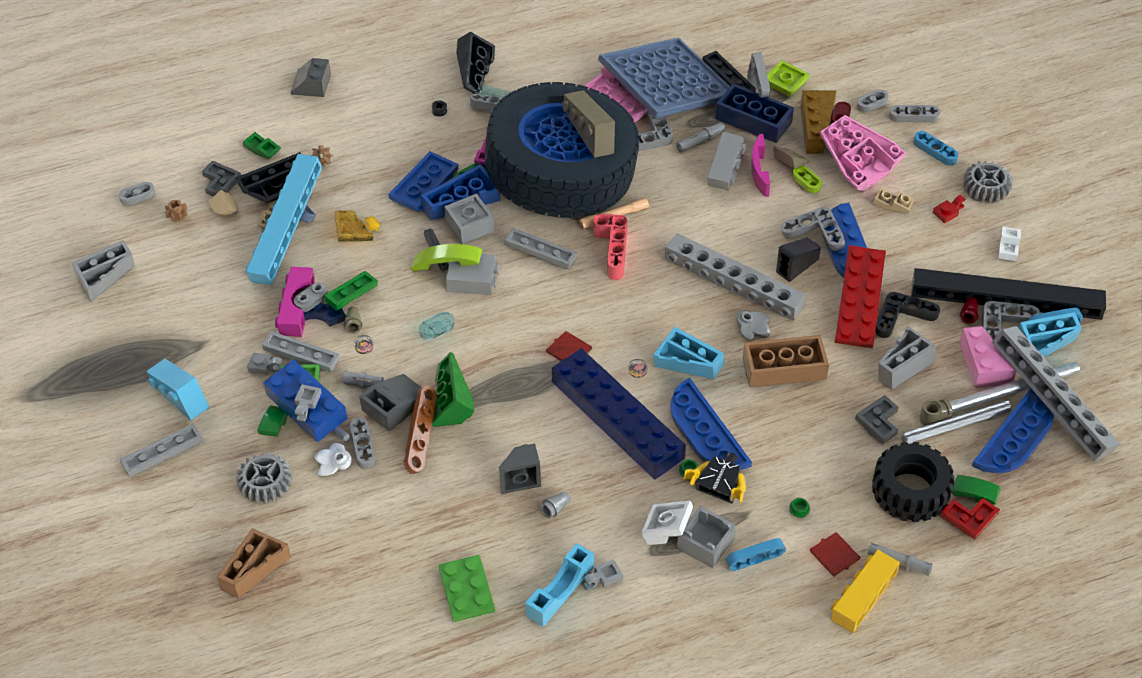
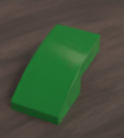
(262, 147)
(272, 421)
(977, 488)

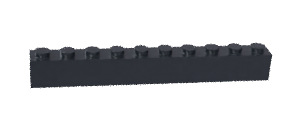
(1046, 297)

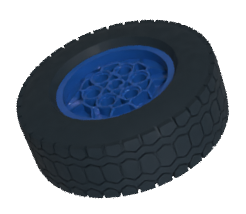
(543, 161)

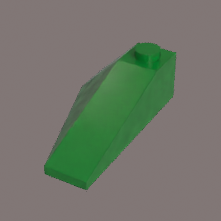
(453, 397)

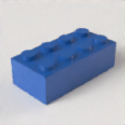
(283, 389)

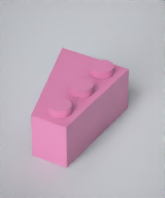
(984, 360)

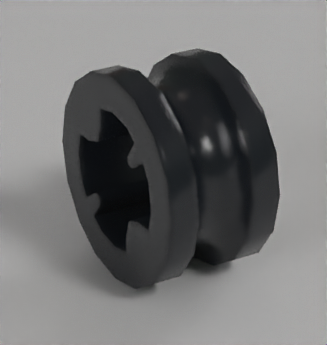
(439, 104)

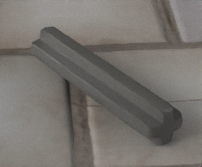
(433, 241)

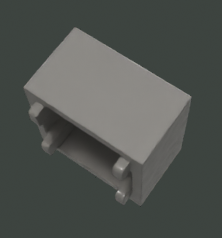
(469, 218)
(706, 536)

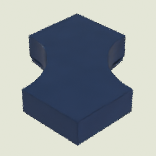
(325, 313)

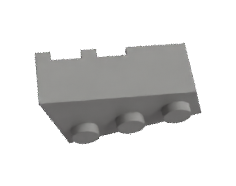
(726, 161)
(103, 268)
(906, 358)

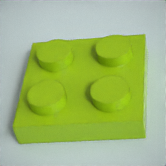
(786, 78)

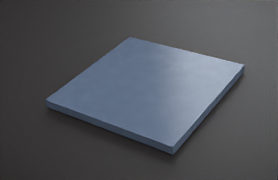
(665, 76)

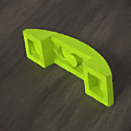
(444, 253)

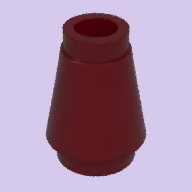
(969, 311)

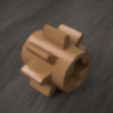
(326, 154)
(176, 210)

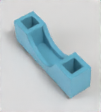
(547, 601)

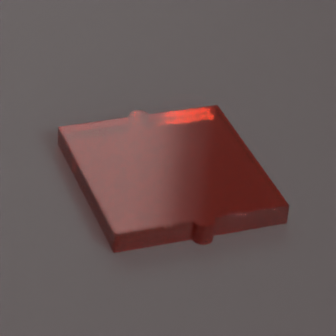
(566, 346)
(835, 554)

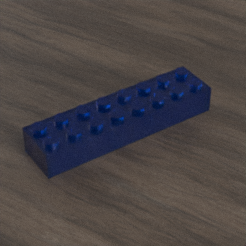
(618, 413)

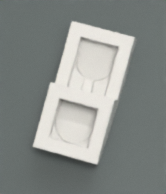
(1009, 244)

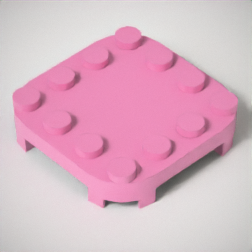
(612, 87)

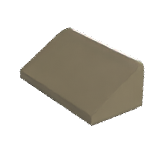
(789, 157)

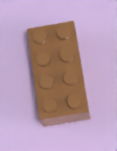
(785, 361)

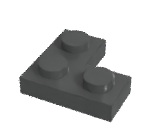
(222, 177)
(875, 419)

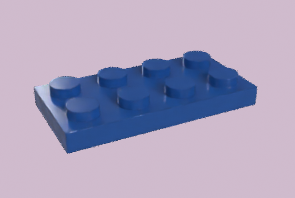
(425, 176)

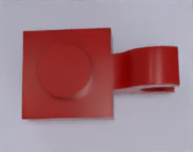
(947, 211)

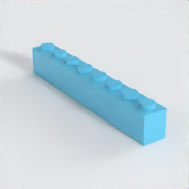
(284, 219)

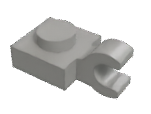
(263, 363)
(306, 398)
(605, 573)

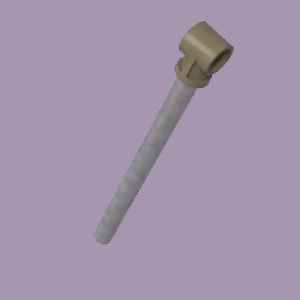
(935, 410)

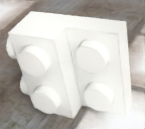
(666, 521)

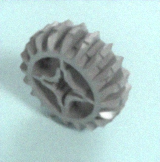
(987, 181)
(263, 483)

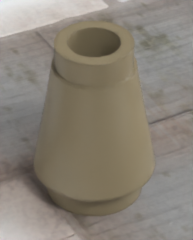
(353, 321)

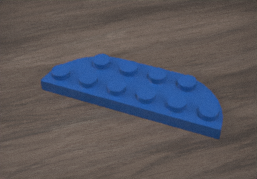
(852, 235)
(703, 426)
(1017, 436)

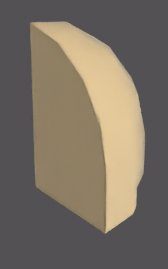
(223, 203)

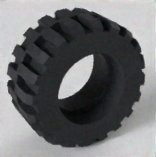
(908, 502)

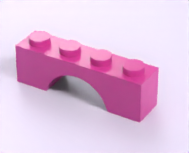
(291, 319)

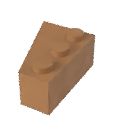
(252, 562)

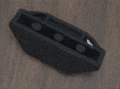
(266, 181)

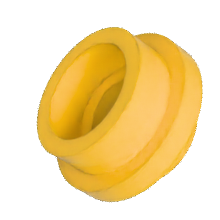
(372, 223)

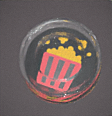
(363, 344)
(638, 368)

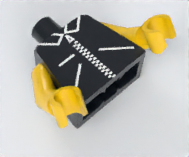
(719, 478)

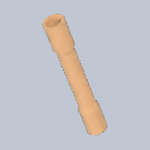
(631, 207)

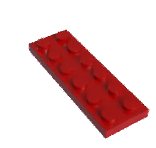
(860, 297)

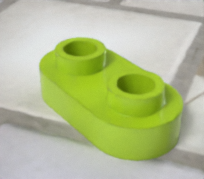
(807, 179)

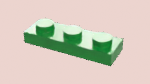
(350, 290)

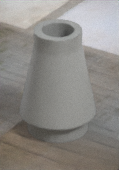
(553, 505)

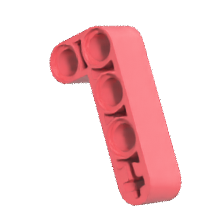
(616, 229)

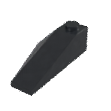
(474, 60)

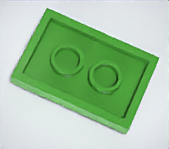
(466, 588)

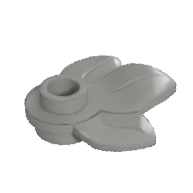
(753, 324)

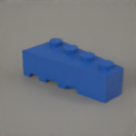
(465, 185)

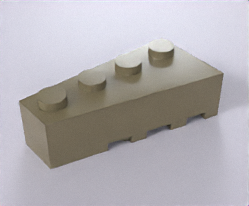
(591, 122)

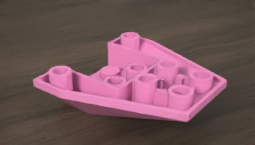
(861, 152)

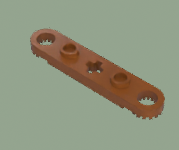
(418, 442)

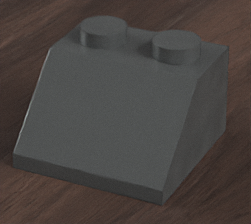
(312, 78)
(520, 469)

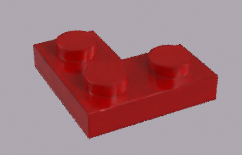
(970, 521)

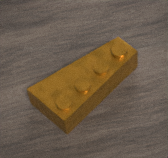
(816, 115)

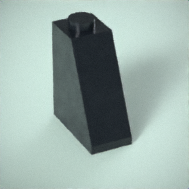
(796, 257)

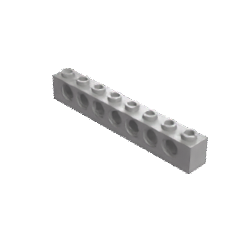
(735, 276)
(1055, 393)

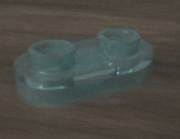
(436, 325)

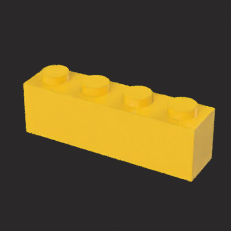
(864, 590)

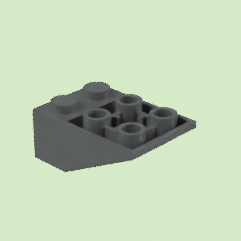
(390, 400)

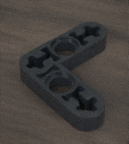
(897, 307)

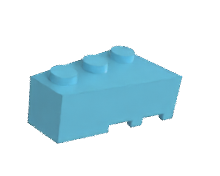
(1051, 332)
(688, 355)
(178, 388)

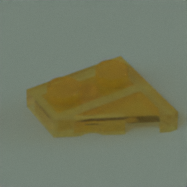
(351, 228)

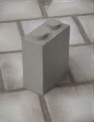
(473, 278)

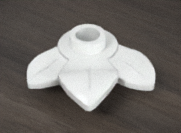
(332, 459)

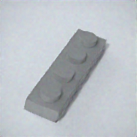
(540, 248)
(300, 351)
(161, 450)

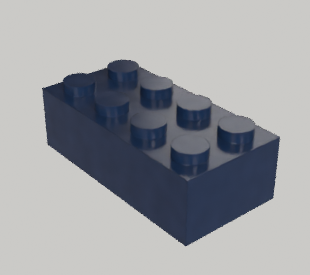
(754, 113)

